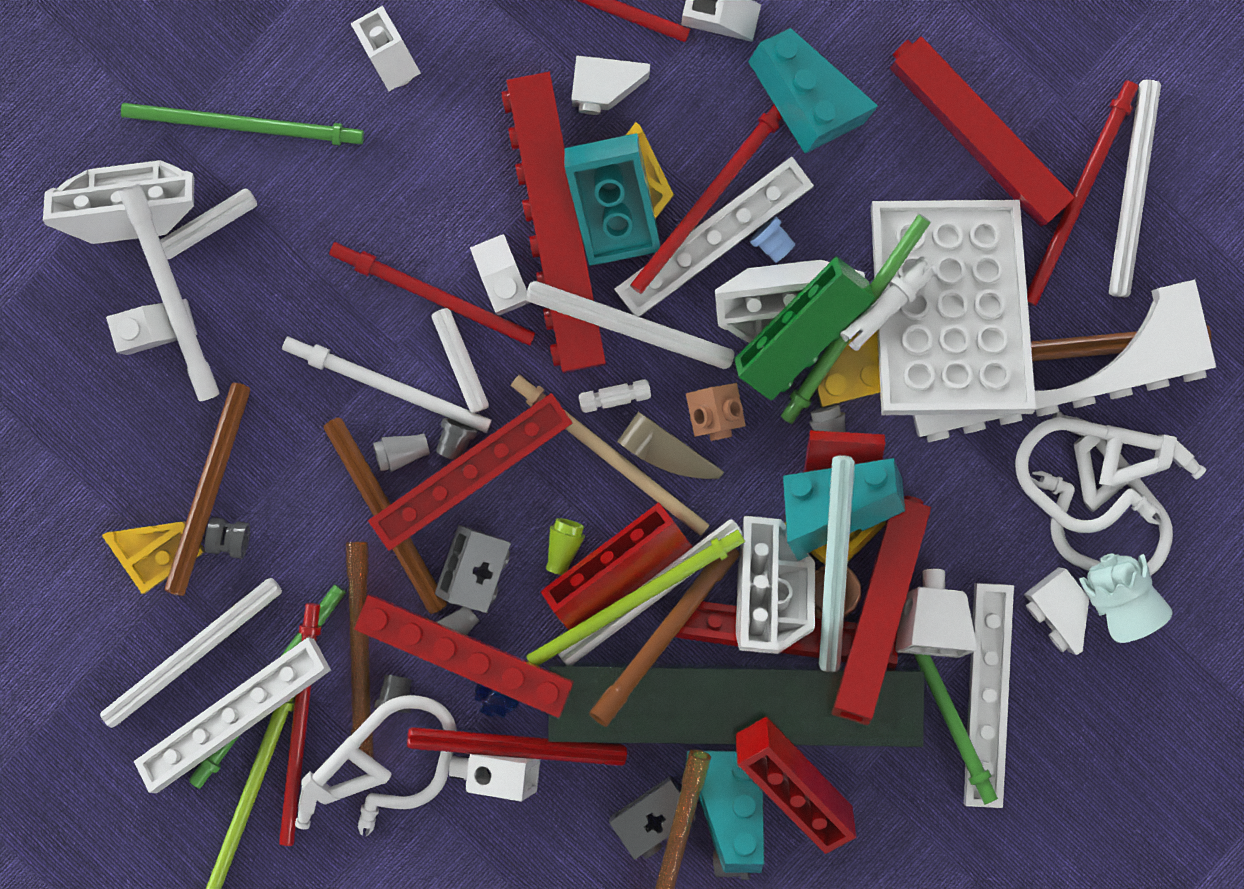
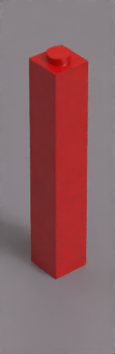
(980, 130)
(881, 613)

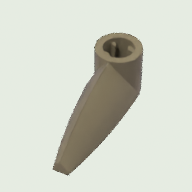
(664, 450)

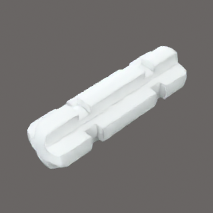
(614, 396)

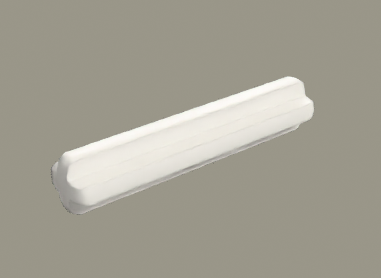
(208, 223)
(460, 360)

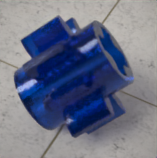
(494, 702)

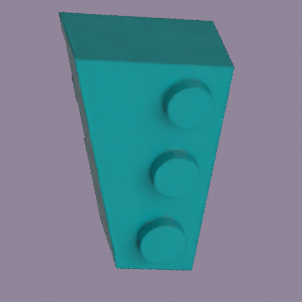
(809, 90)
(875, 498)
(733, 814)

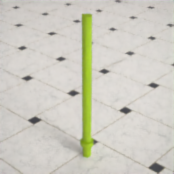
(717, 550)
(249, 795)

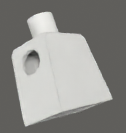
(936, 620)
(509, 779)

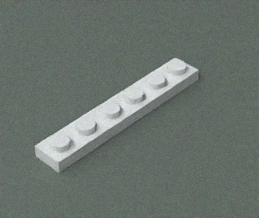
(720, 234)
(990, 686)
(232, 715)

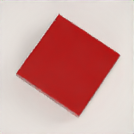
(826, 445)

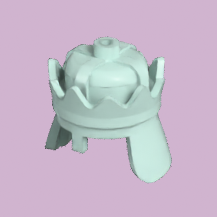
(1126, 595)

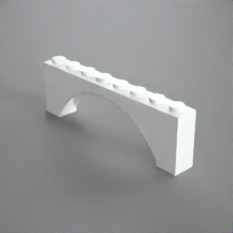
(1166, 346)

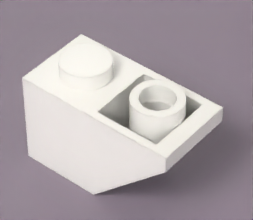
(723, 17)
(1063, 607)

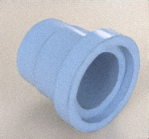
(773, 240)

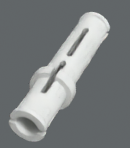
(901, 291)

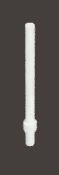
(320, 357)

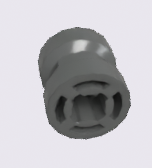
(227, 537)

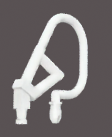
(1166, 449)
(1095, 498)
(315, 786)

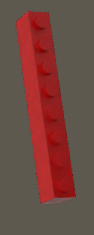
(554, 216)

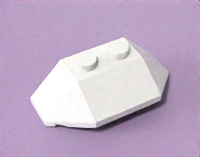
(93, 209)
(760, 294)
(772, 589)

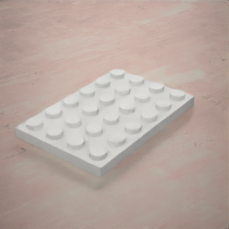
(968, 330)

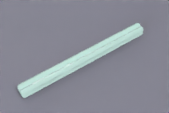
(836, 563)

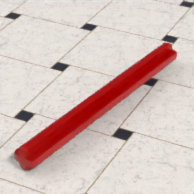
(515, 746)

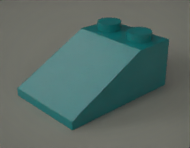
(612, 199)

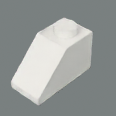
(385, 48)
(605, 82)
(500, 274)
(143, 328)

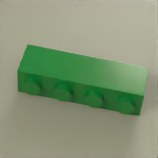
(804, 329)

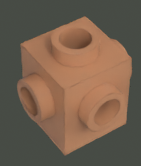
(716, 411)

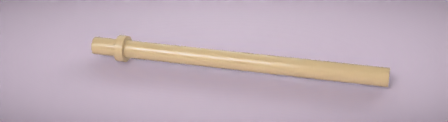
(617, 461)

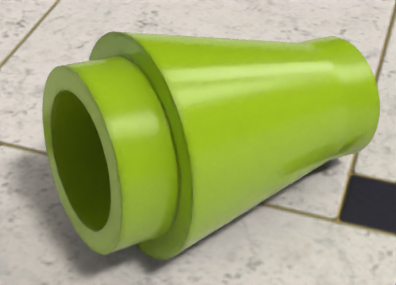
(564, 543)

